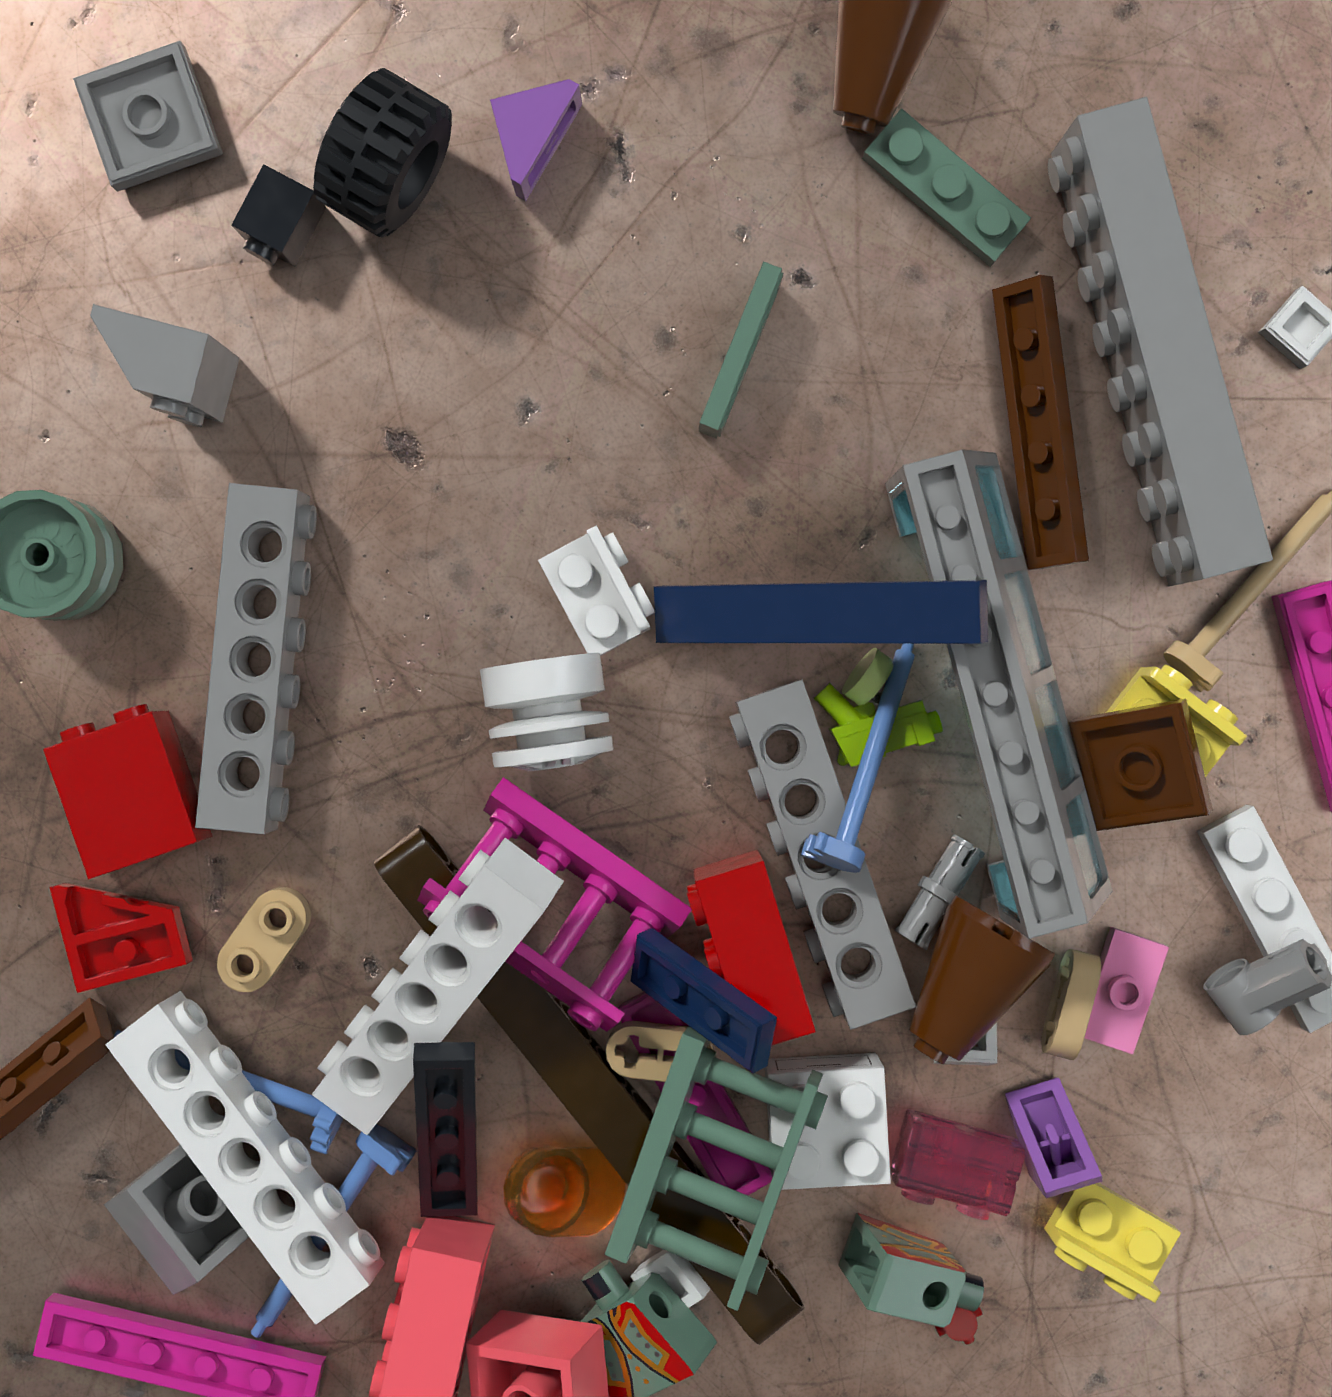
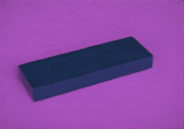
(703, 1000)

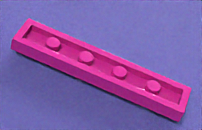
(172, 1352)

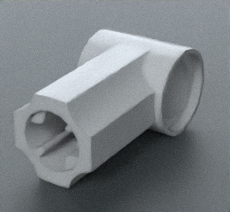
(1257, 991)

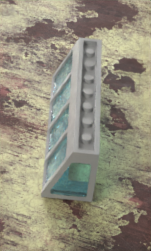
(1009, 695)

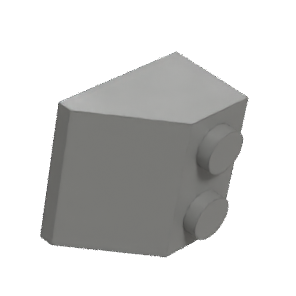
(174, 366)
(177, 1220)

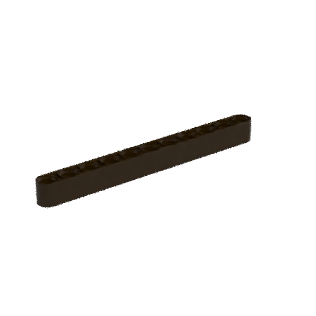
(593, 1092)

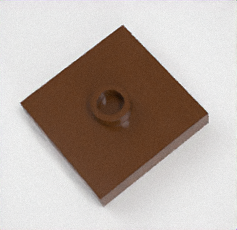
(1141, 765)

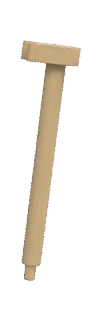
(1191, 658)

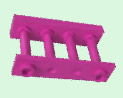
(606, 881)

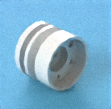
(547, 710)

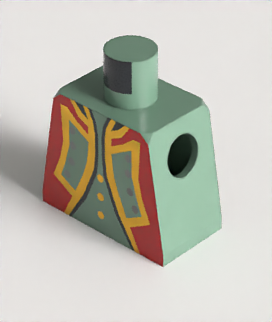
(906, 1273)
(646, 1332)

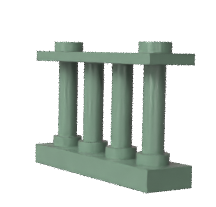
(659, 1172)

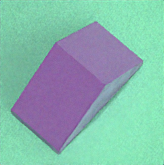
(533, 127)
(1052, 1139)

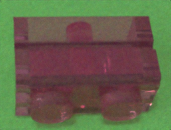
(956, 1165)

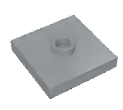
(148, 116)

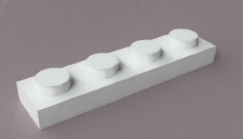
(1266, 897)

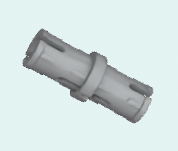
(939, 890)

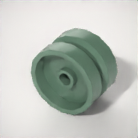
(56, 556)

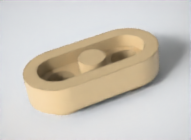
(263, 941)

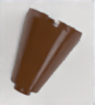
(878, 55)
(972, 980)

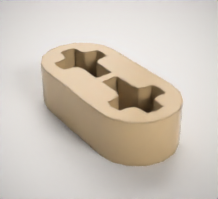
(1071, 1004)
(651, 1035)

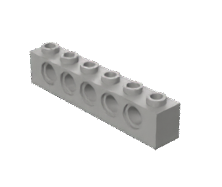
(222, 797)
(883, 985)

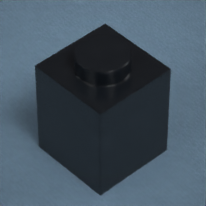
(277, 217)

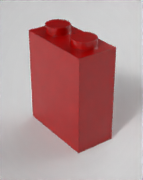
(125, 790)

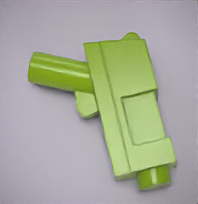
(910, 725)

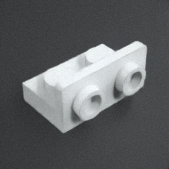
(596, 593)

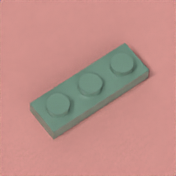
(945, 187)

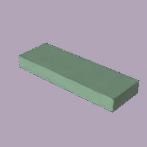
(741, 350)

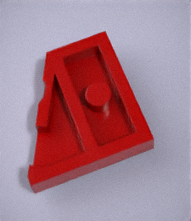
(117, 935)

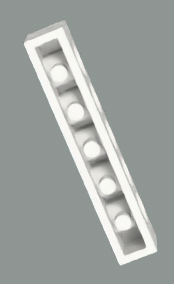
(438, 984)
(248, 1186)

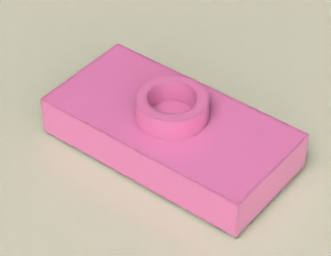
(1125, 989)

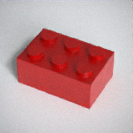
(750, 939)

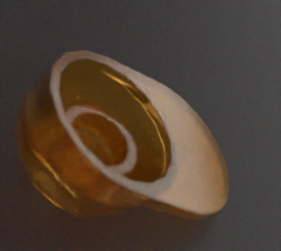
(562, 1191)

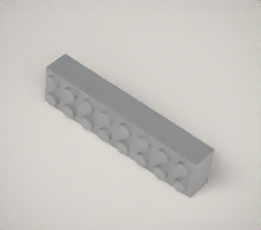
(1157, 345)

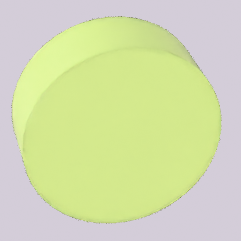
(868, 677)

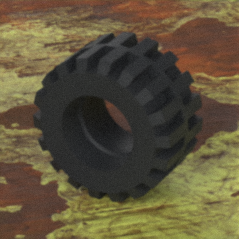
(382, 152)

